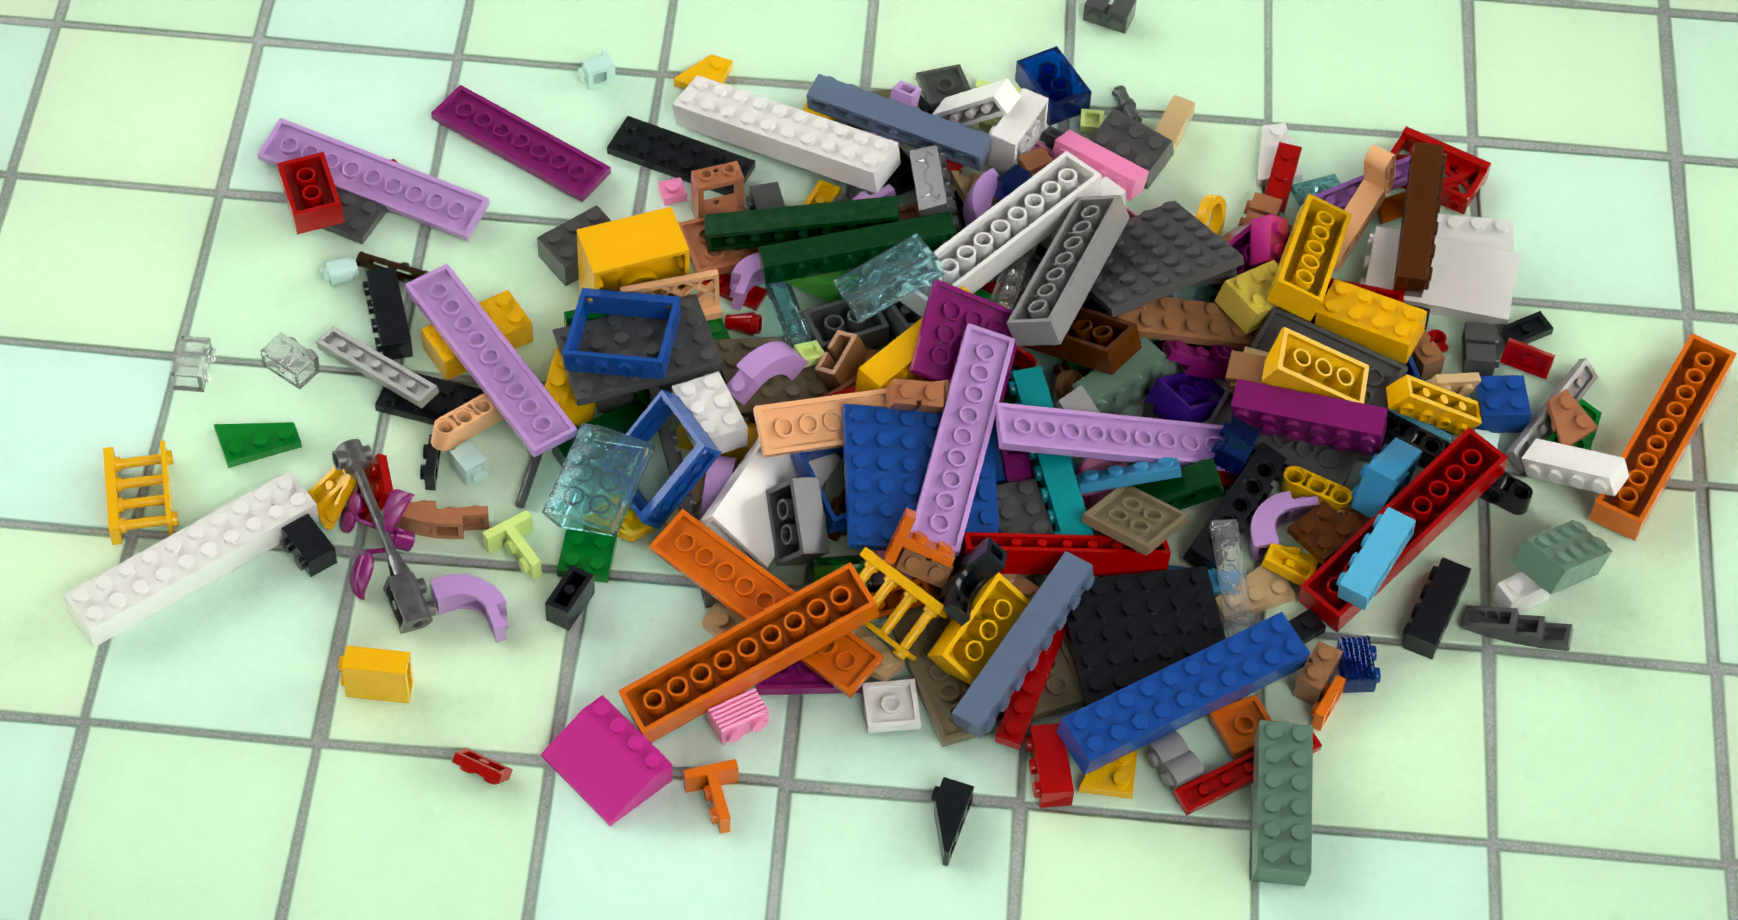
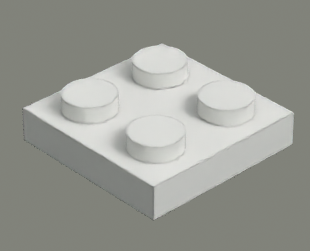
(891, 705)

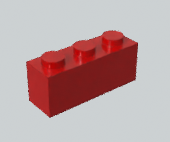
(1049, 766)

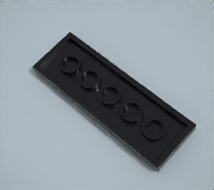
(671, 152)

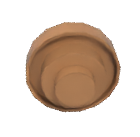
(1065, 381)

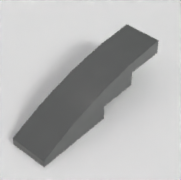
(1511, 627)

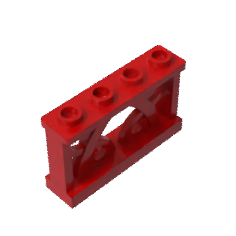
(1463, 165)

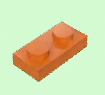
(1331, 695)

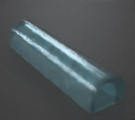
(788, 313)

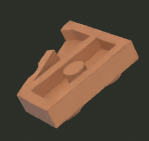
(1569, 419)

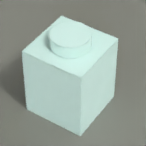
(469, 463)

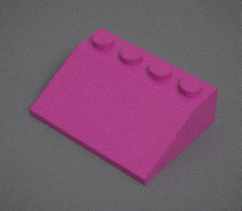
(608, 761)

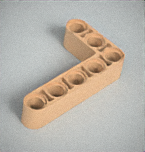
(1377, 183)
(464, 423)

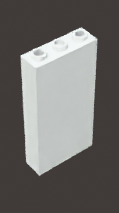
(1466, 278)
(741, 507)

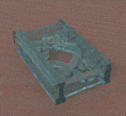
(888, 277)

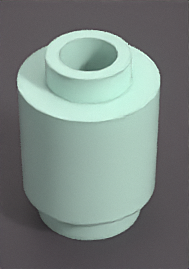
(340, 270)

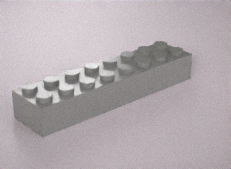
(1068, 270)

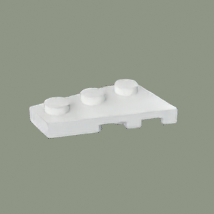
(1270, 138)

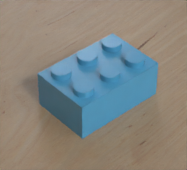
(1385, 476)

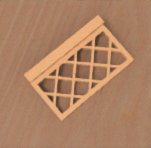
(709, 303)

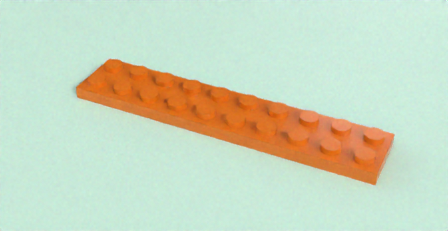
(750, 589)

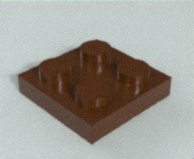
(1322, 531)

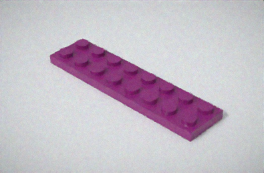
(521, 143)

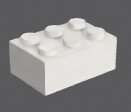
(1018, 130)
(714, 410)

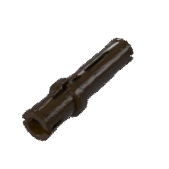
(366, 260)

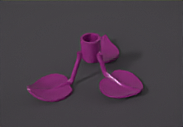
(402, 539)

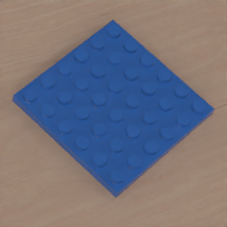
(886, 470)

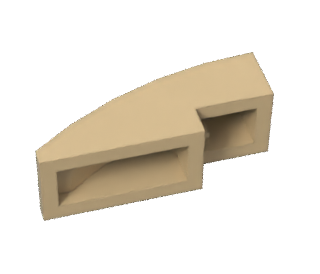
(1176, 119)

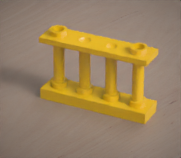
(118, 505)
(912, 594)

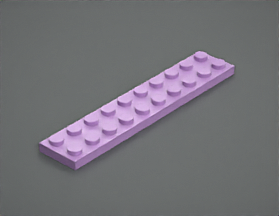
(381, 180)
(491, 360)
(1102, 435)
(963, 436)

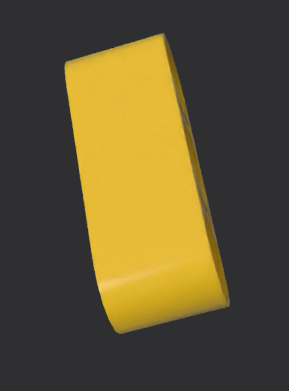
(1306, 483)

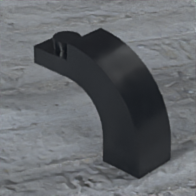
(970, 577)

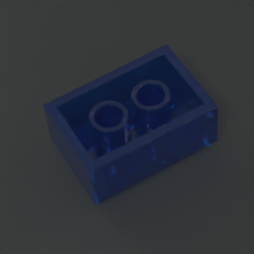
(1054, 78)

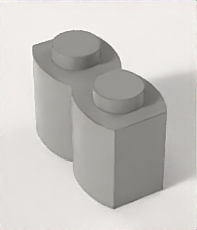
(1174, 760)

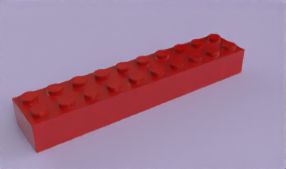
(1432, 499)

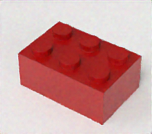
(310, 193)

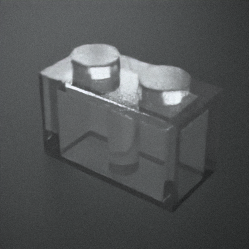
(290, 360)
(192, 363)

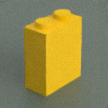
(376, 674)

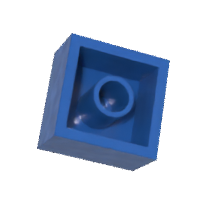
(1502, 403)

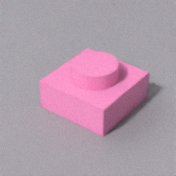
(672, 191)

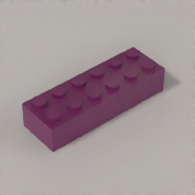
(1310, 417)

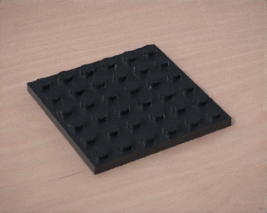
(1140, 626)

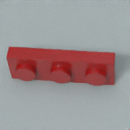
(1283, 172)

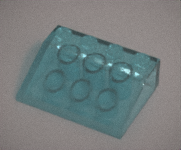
(598, 480)

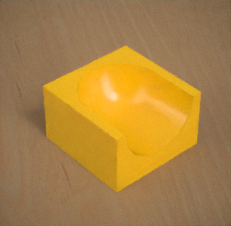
(632, 251)

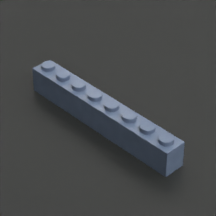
(898, 121)
(1023, 645)

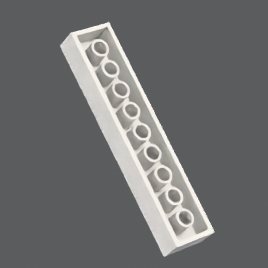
(787, 134)
(1011, 227)
(188, 559)

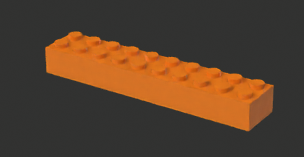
(1665, 434)
(749, 652)

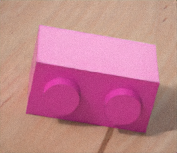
(1267, 239)

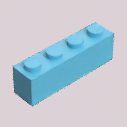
(1376, 558)

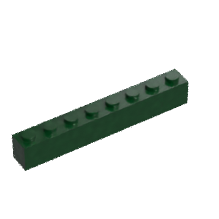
(796, 222)
(848, 248)

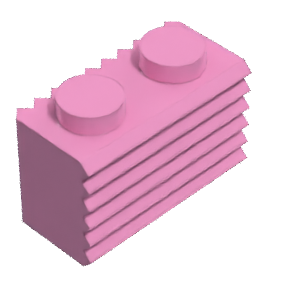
(738, 716)

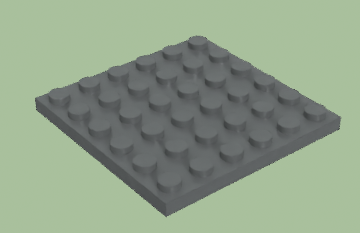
(1159, 256)
(1324, 459)

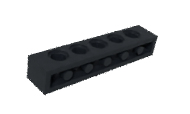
(1264, 461)

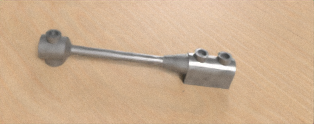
(402, 587)

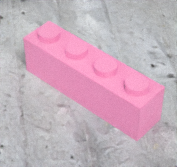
(1118, 169)

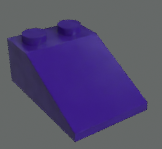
(1185, 397)

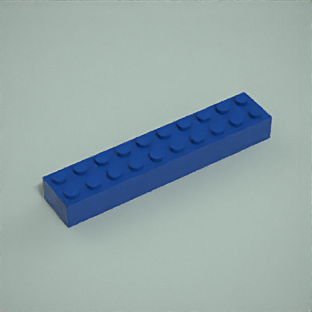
(1182, 693)

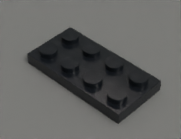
(450, 397)

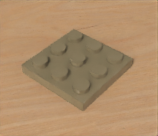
(1135, 519)

